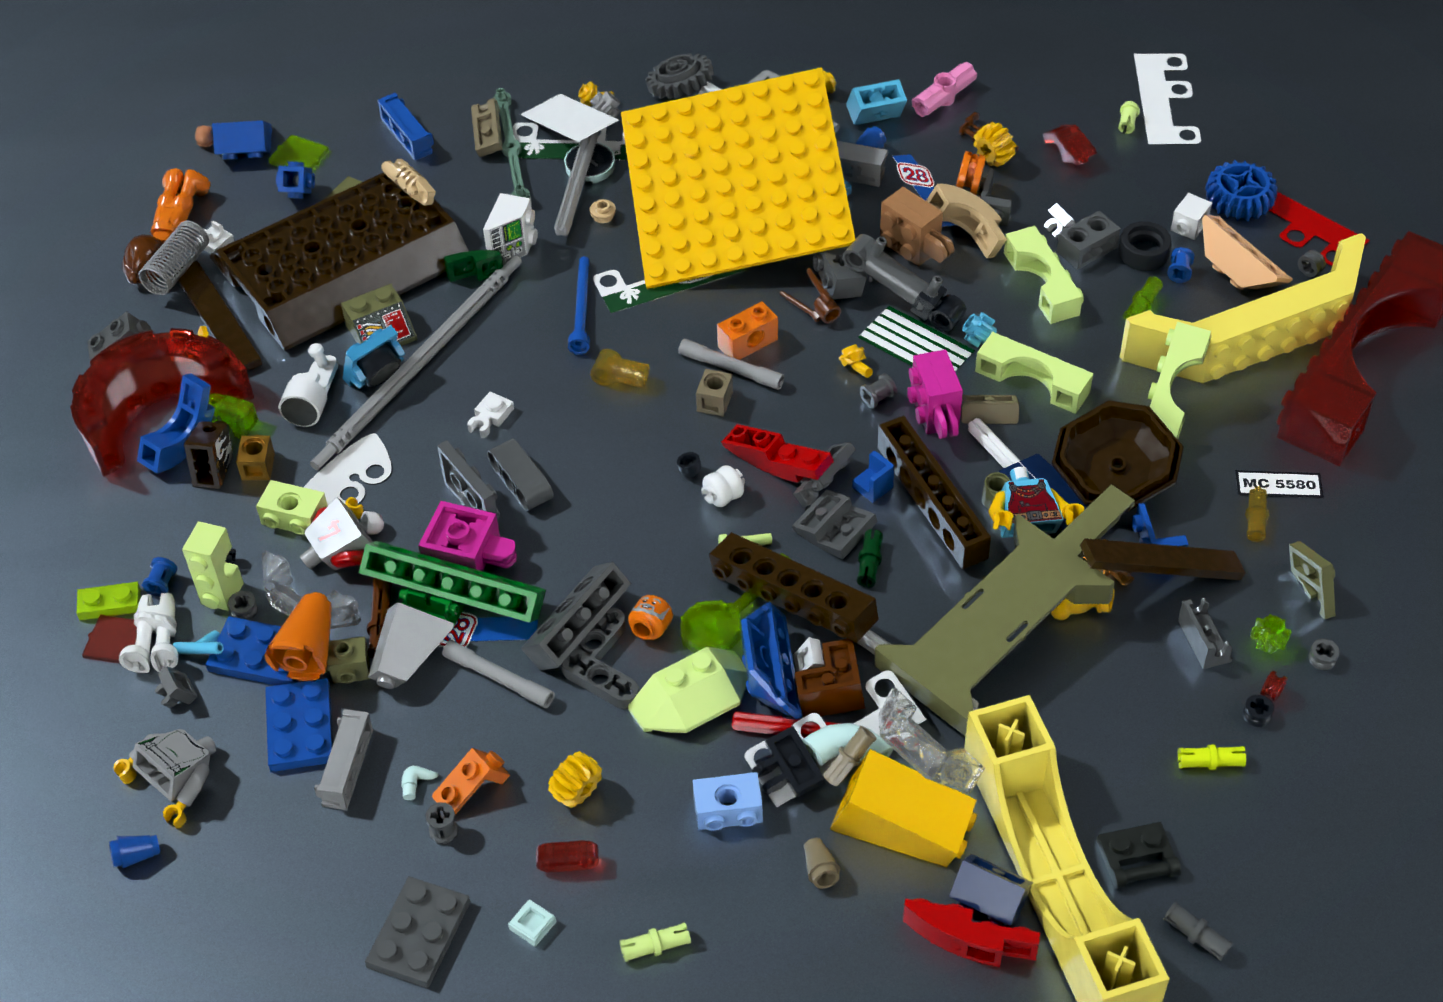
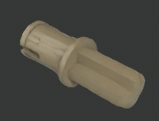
(849, 756)

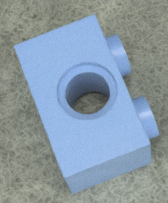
(739, 789)

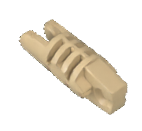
(409, 180)

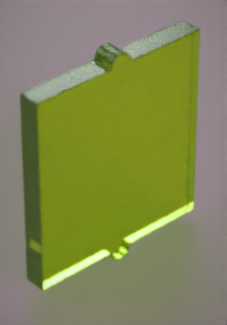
(298, 150)

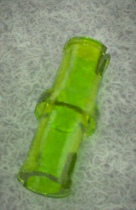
(1144, 299)

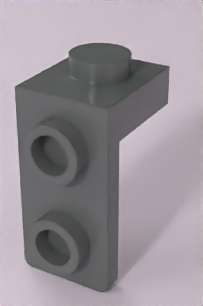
(1001, 206)
(118, 329)

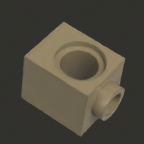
(714, 392)

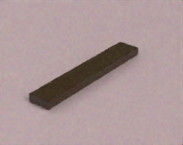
(217, 315)
(1162, 559)

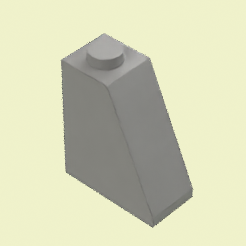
(405, 644)

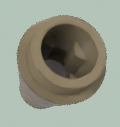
(821, 866)

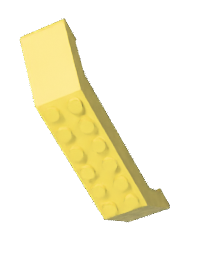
(1256, 328)

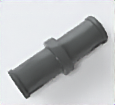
(1198, 931)

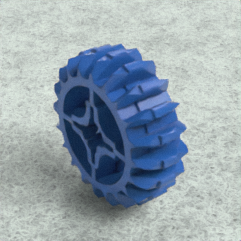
(1241, 190)

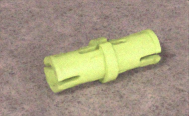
(655, 942)

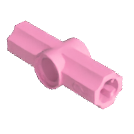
(944, 89)

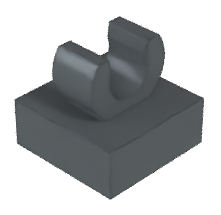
(175, 686)

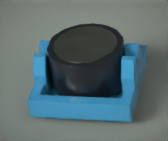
(374, 359)

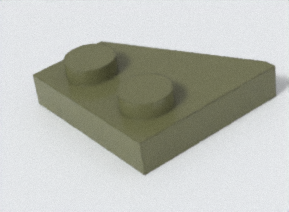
(1315, 576)

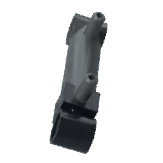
(926, 298)

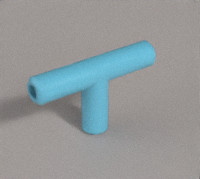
(205, 645)

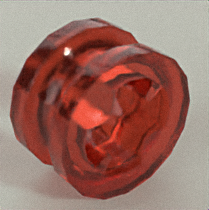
(1274, 686)

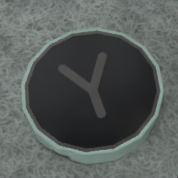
(600, 166)

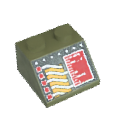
(378, 311)

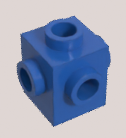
(287, 177)

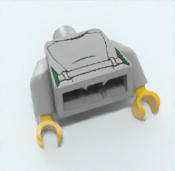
(173, 765)

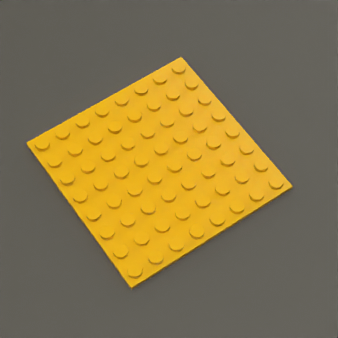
(736, 178)

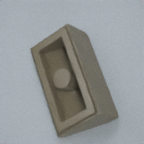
(990, 409)

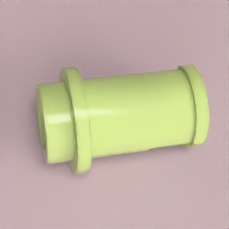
(1129, 112)

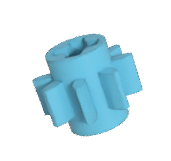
(978, 328)

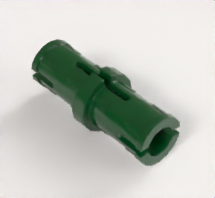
(869, 558)

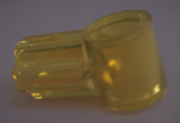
(611, 367)

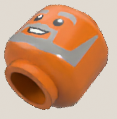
(650, 617)

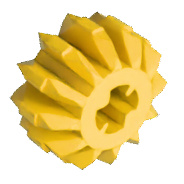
(995, 144)
(575, 779)

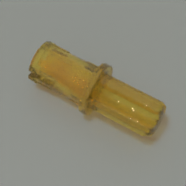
(1257, 514)

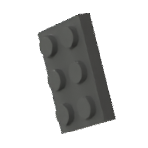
(465, 480)
(418, 932)

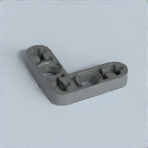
(593, 666)

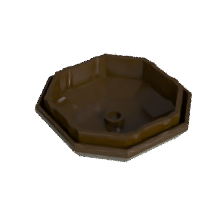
(1118, 436)

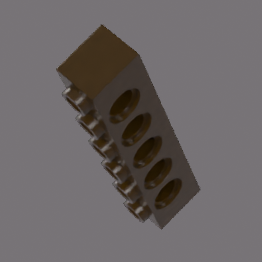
(934, 492)
(794, 587)

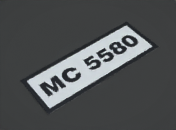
(1280, 483)

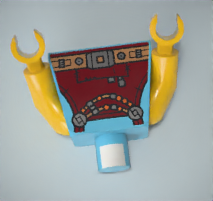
(1033, 501)

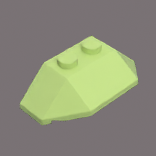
(690, 692)

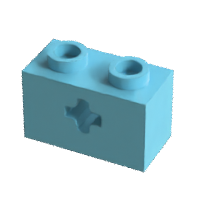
(876, 102)

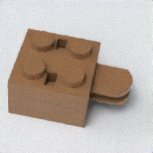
(914, 228)

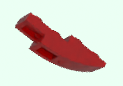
(772, 455)
(954, 931)

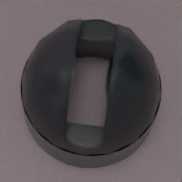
(689, 464)

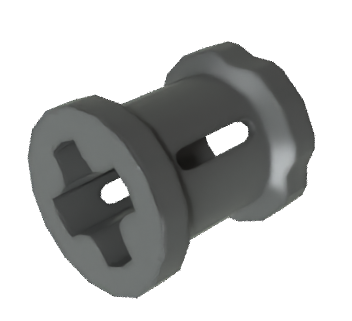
(878, 390)
(438, 823)

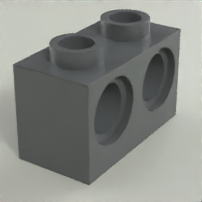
(1088, 240)

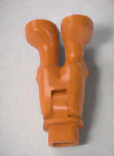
(175, 209)

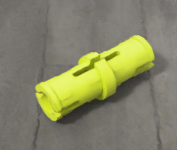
(1211, 757)

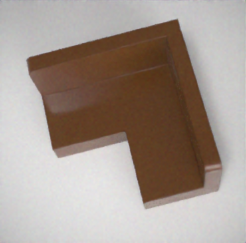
(834, 686)

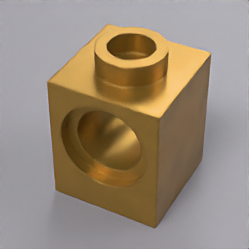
(255, 457)

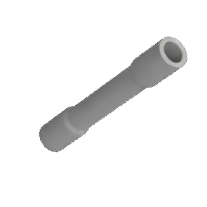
(704, 354)
(527, 688)

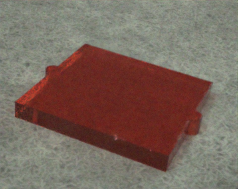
(109, 638)

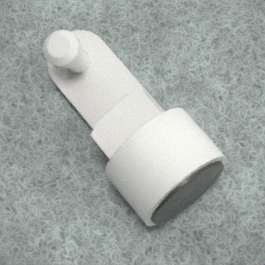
(307, 392)

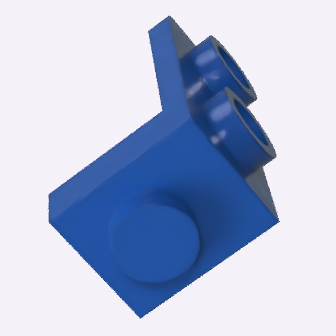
(1142, 524)

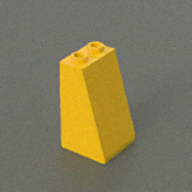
(904, 811)

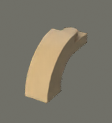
(971, 214)

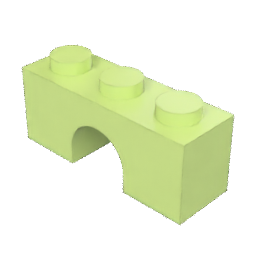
(206, 557)

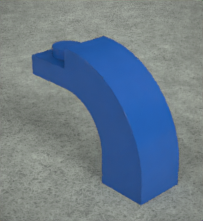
(165, 447)

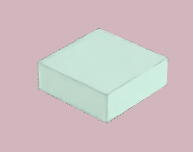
(532, 922)

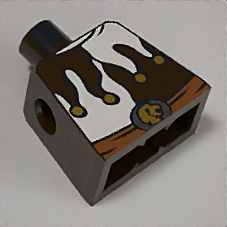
(205, 445)

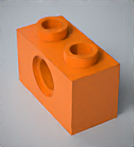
(747, 331)

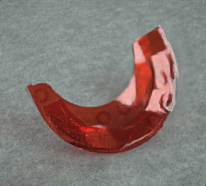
(141, 373)

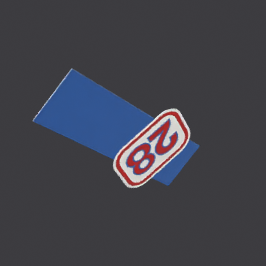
(917, 176)
(471, 628)

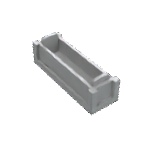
(345, 759)

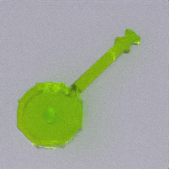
(714, 623)

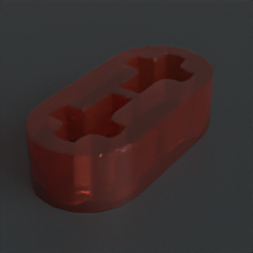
(567, 856)

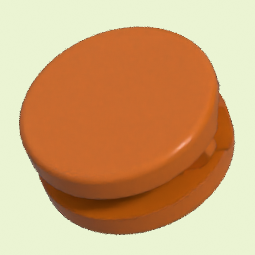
(971, 171)

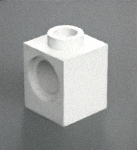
(1189, 215)

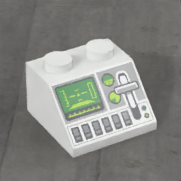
(511, 227)

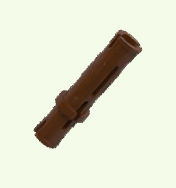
(382, 592)

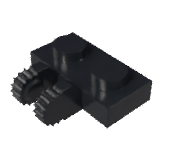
(793, 761)

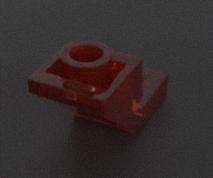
(1072, 144)

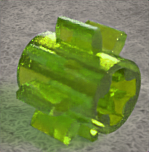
(1270, 633)

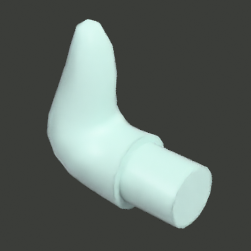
(410, 778)

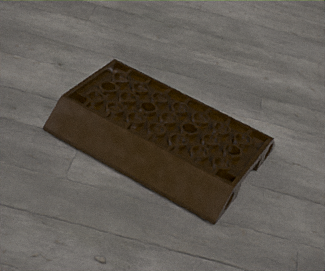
(307, 288)

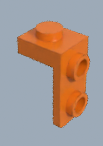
(469, 776)

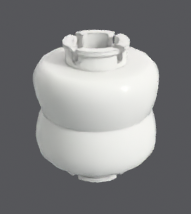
(723, 486)

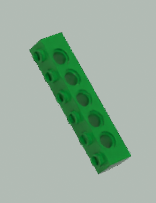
(452, 581)

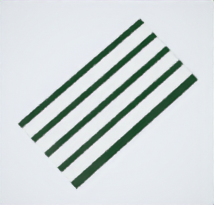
(907, 337)

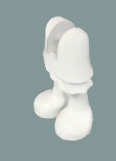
(148, 620)

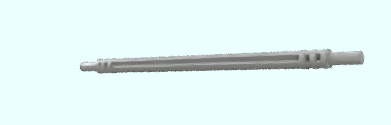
(415, 363)

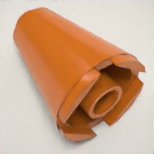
(303, 640)

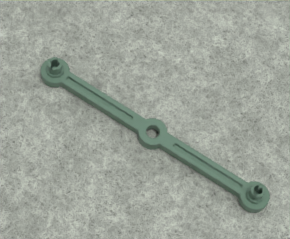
(504, 101)

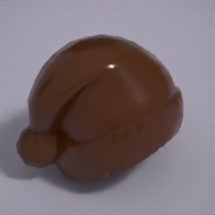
(137, 254)

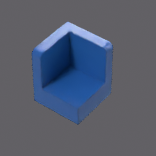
(876, 479)

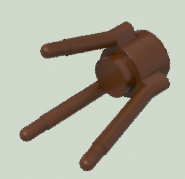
(825, 307)

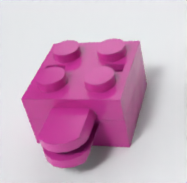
(935, 393)
(467, 538)

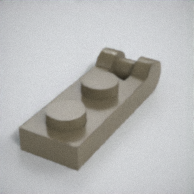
(486, 127)

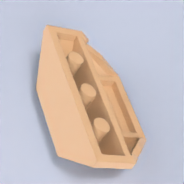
(1238, 257)

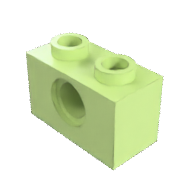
(289, 506)

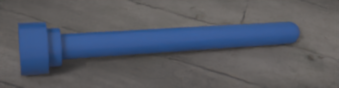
(579, 340)

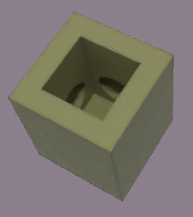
(348, 660)

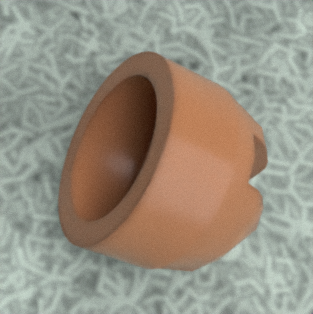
(204, 136)

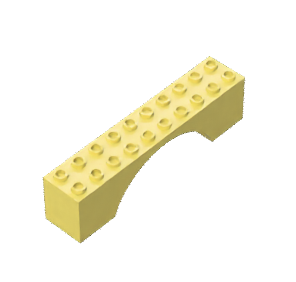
(1094, 942)

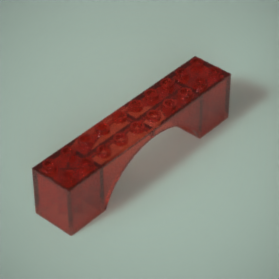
(1332, 398)

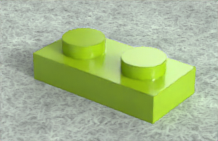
(108, 600)

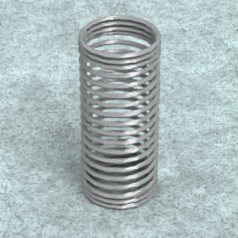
(177, 255)

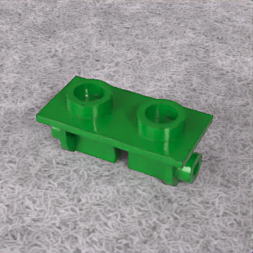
(432, 604)

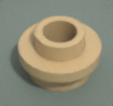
(603, 211)

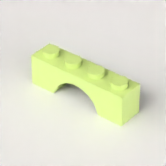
(1030, 252)
(1186, 348)
(1006, 358)

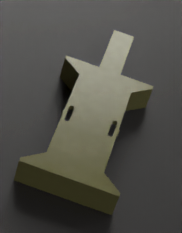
(1015, 593)

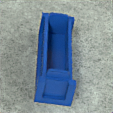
(405, 126)

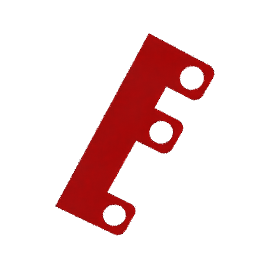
(1310, 224)

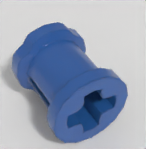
(1180, 268)
(159, 576)

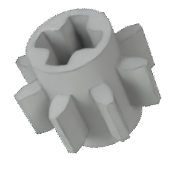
(606, 103)

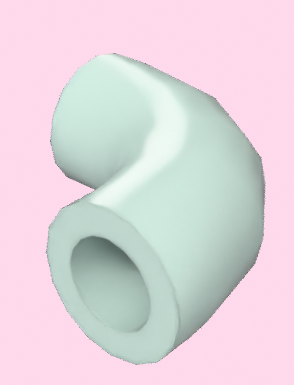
(825, 742)

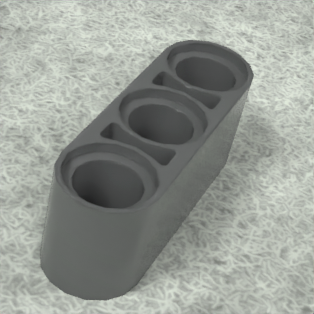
(520, 474)

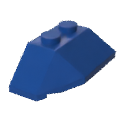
(770, 660)

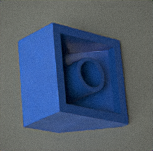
(242, 138)

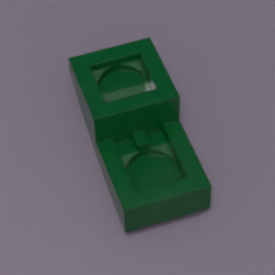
(477, 262)

